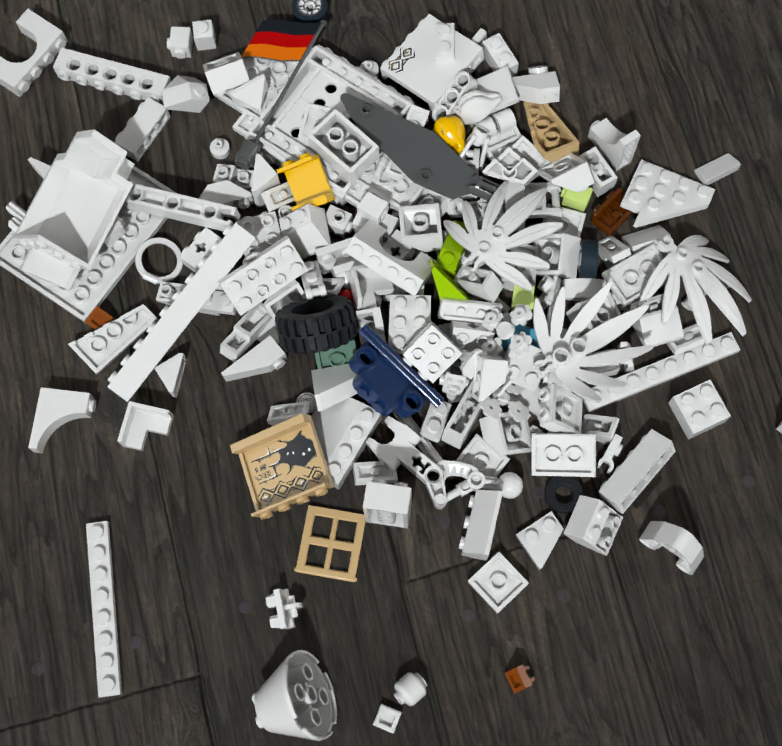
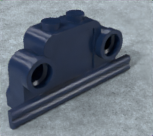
(387, 379)

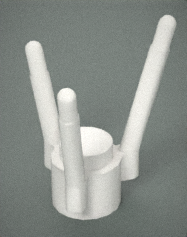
(477, 137)

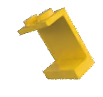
(307, 181)

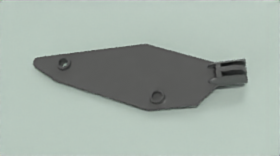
(418, 152)

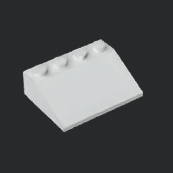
(344, 435)

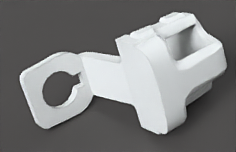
(468, 363)

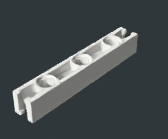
(188, 209)

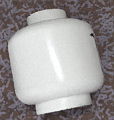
(410, 689)

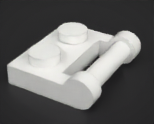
(541, 211)

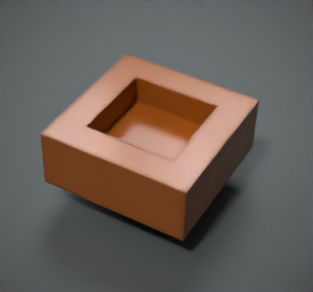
(98, 318)

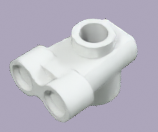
(550, 288)

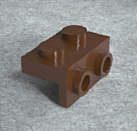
(610, 215)

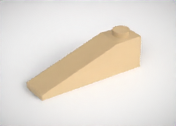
(549, 132)

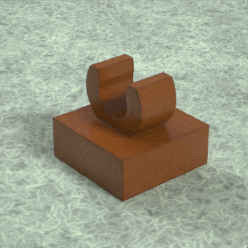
(519, 679)

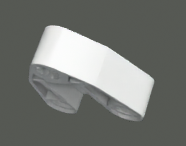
(676, 541)

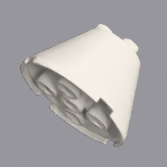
(297, 699)

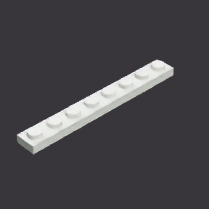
(665, 370)
(103, 609)

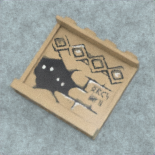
(284, 465)

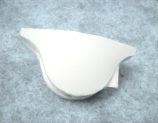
(476, 106)

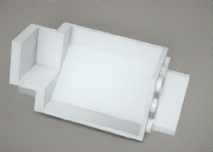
(74, 208)

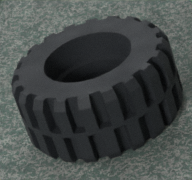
(316, 324)

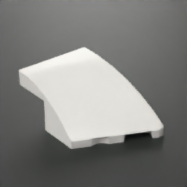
(517, 163)

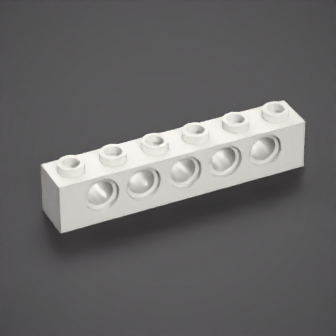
(69, 60)

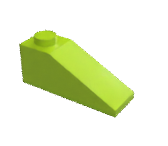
(451, 254)
(445, 284)

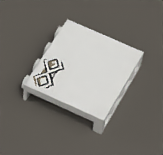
(415, 64)

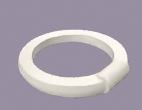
(150, 277)

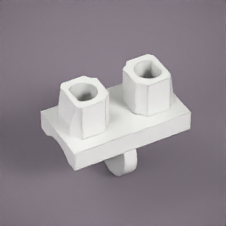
(285, 607)

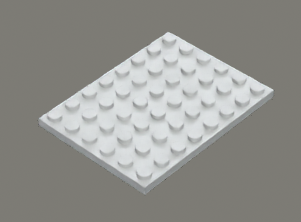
(109, 266)

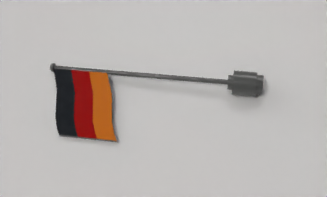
(277, 42)

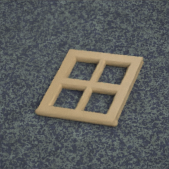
(331, 543)

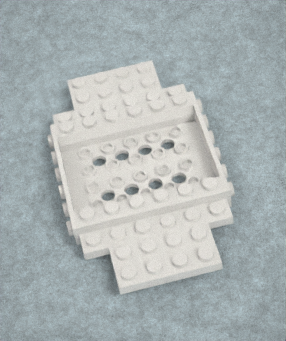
(315, 74)

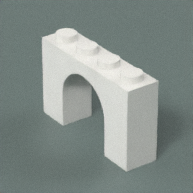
(49, 39)
(367, 249)

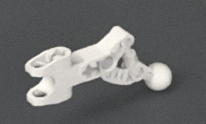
(403, 451)

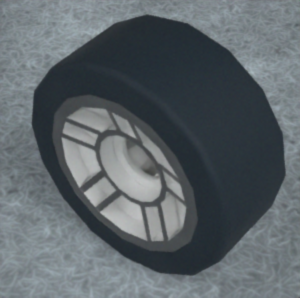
(302, 15)
(588, 259)

